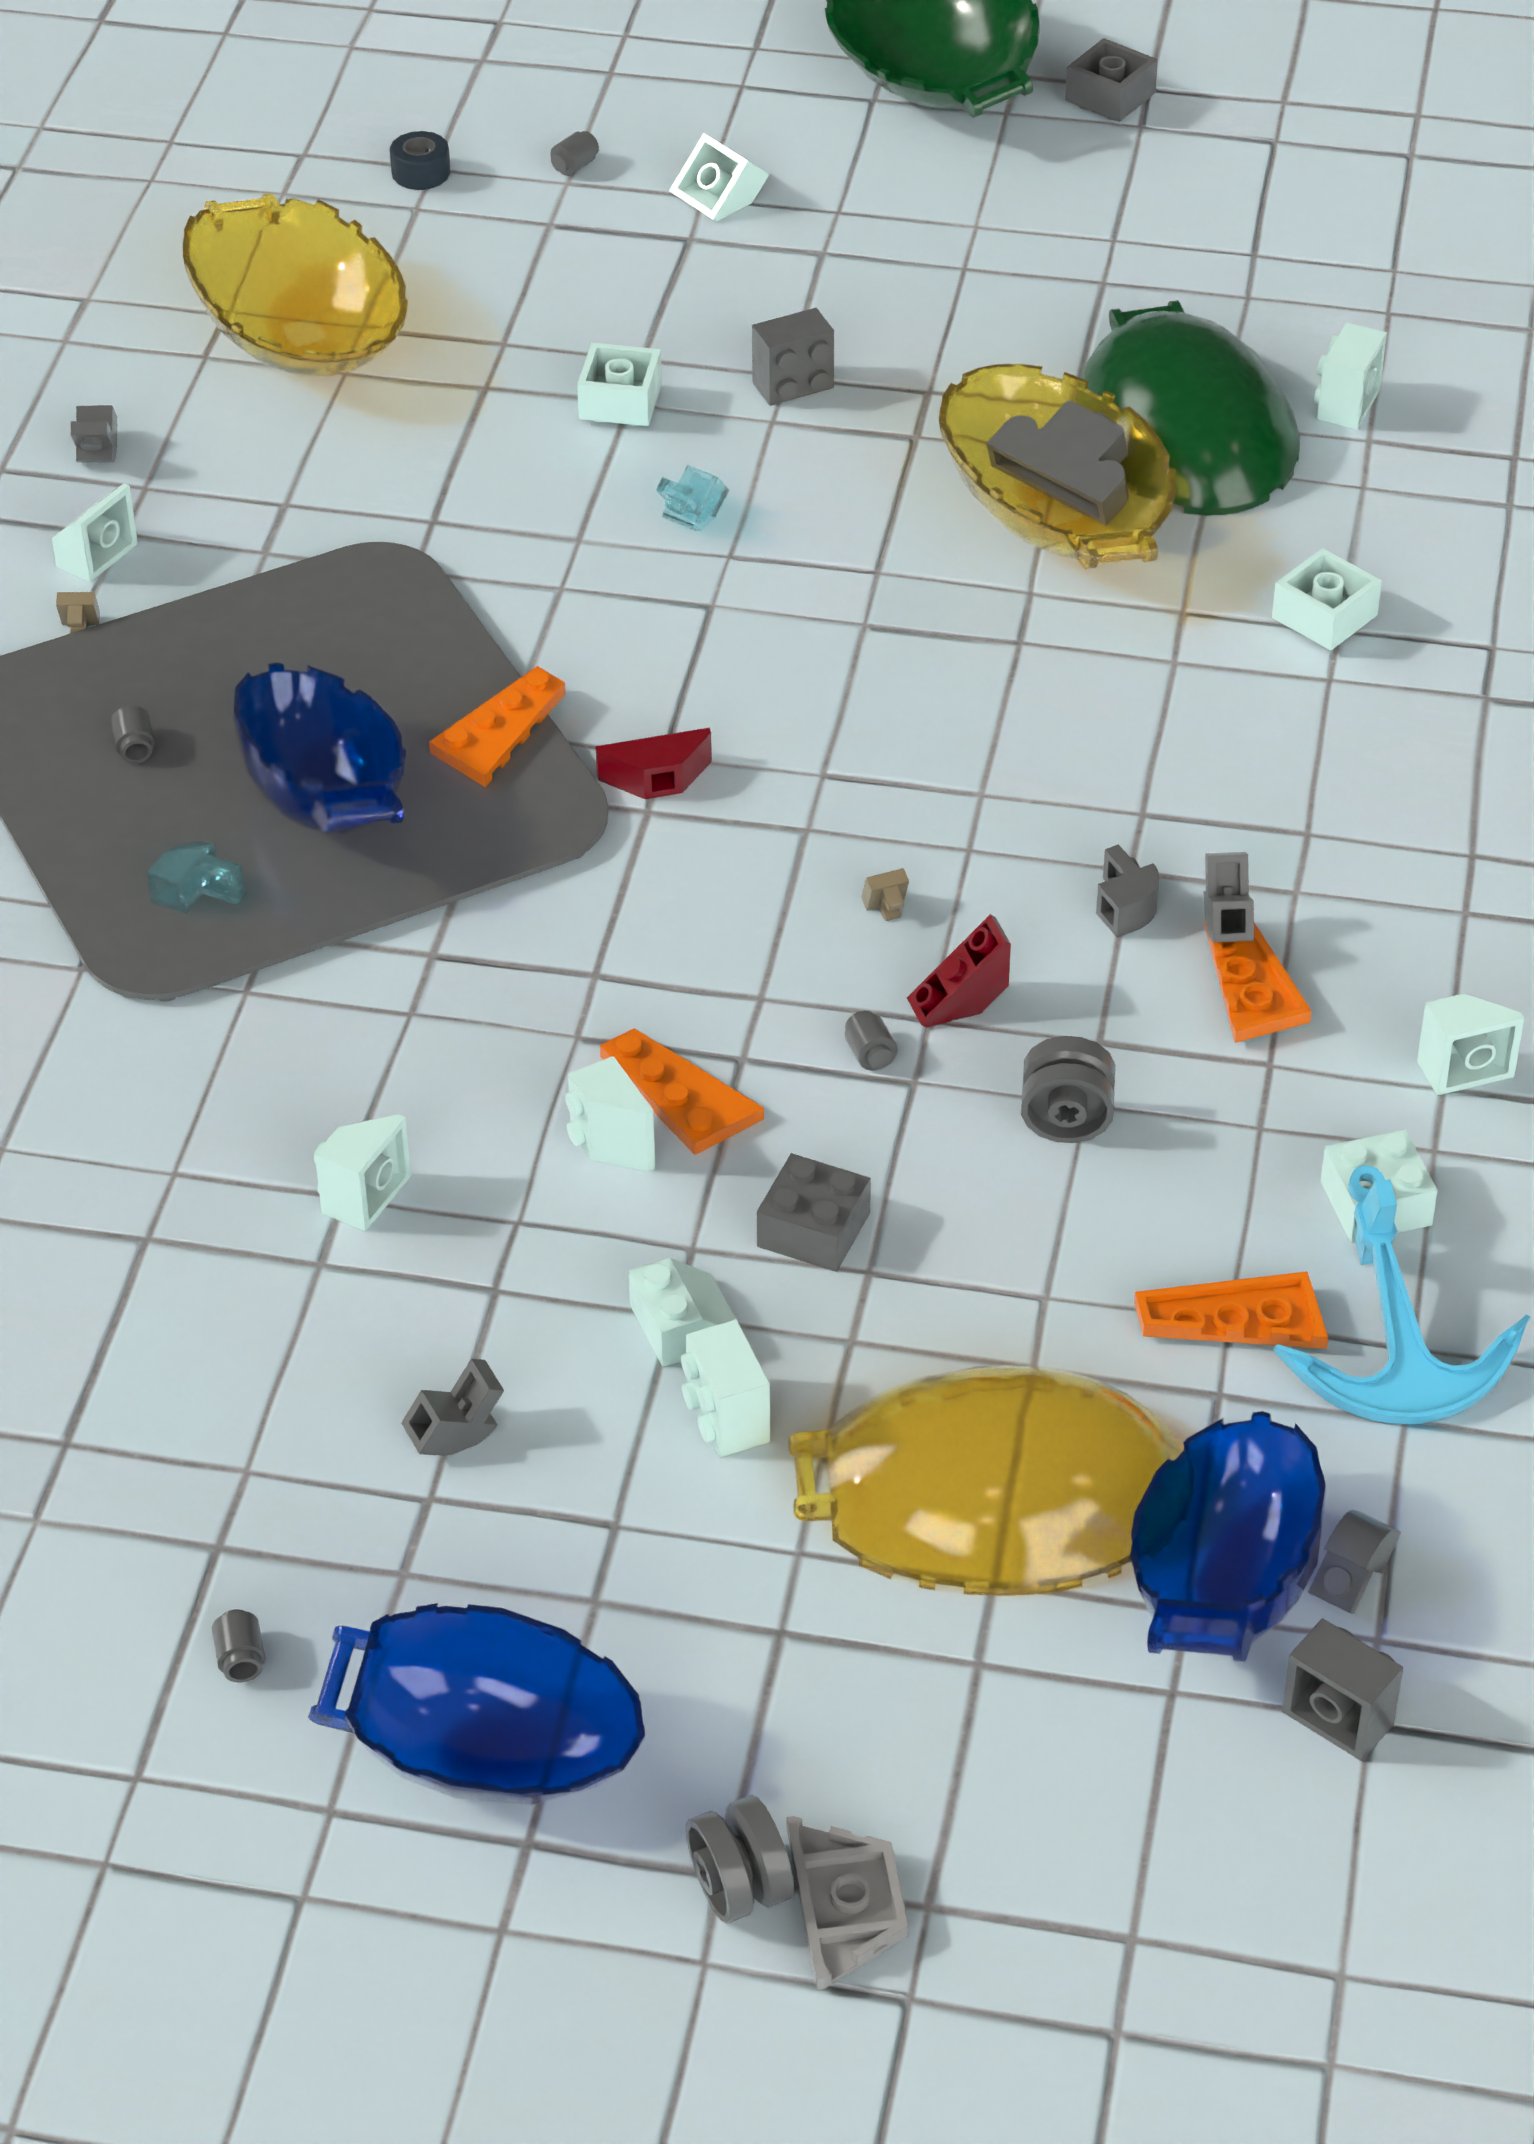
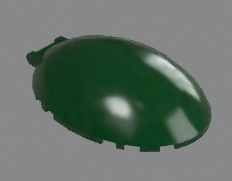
(940, 49)
(1206, 402)

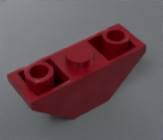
(655, 764)
(966, 978)

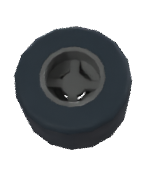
(420, 160)

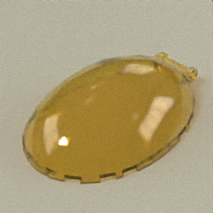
(294, 283)
(998, 392)
(987, 1478)

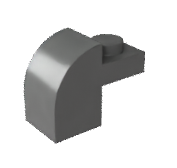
(95, 433)
(1128, 894)
(1227, 898)
(457, 1419)
(1353, 1553)

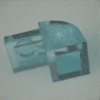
(693, 499)
(189, 872)

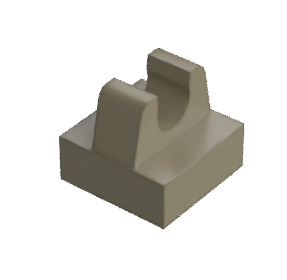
(78, 609)
(886, 893)

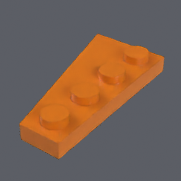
(492, 730)
(1256, 988)
(681, 1094)
(1246, 1310)

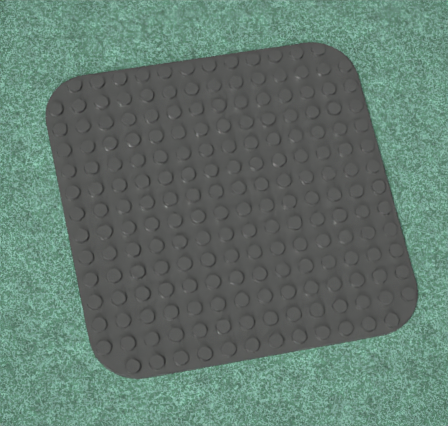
(100, 823)

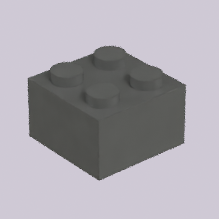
(1111, 80)
(793, 356)
(813, 1212)
(1342, 1689)

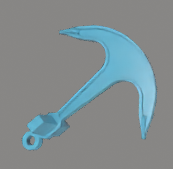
(1413, 1382)

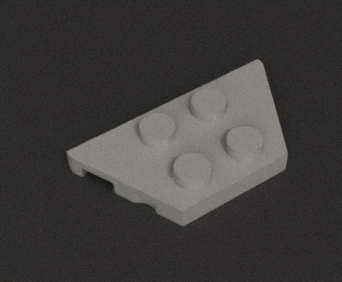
(846, 1898)

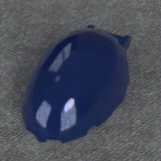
(319, 749)
(1228, 1536)
(483, 1704)

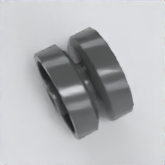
(1068, 1089)
(739, 1859)

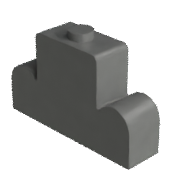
(1067, 459)

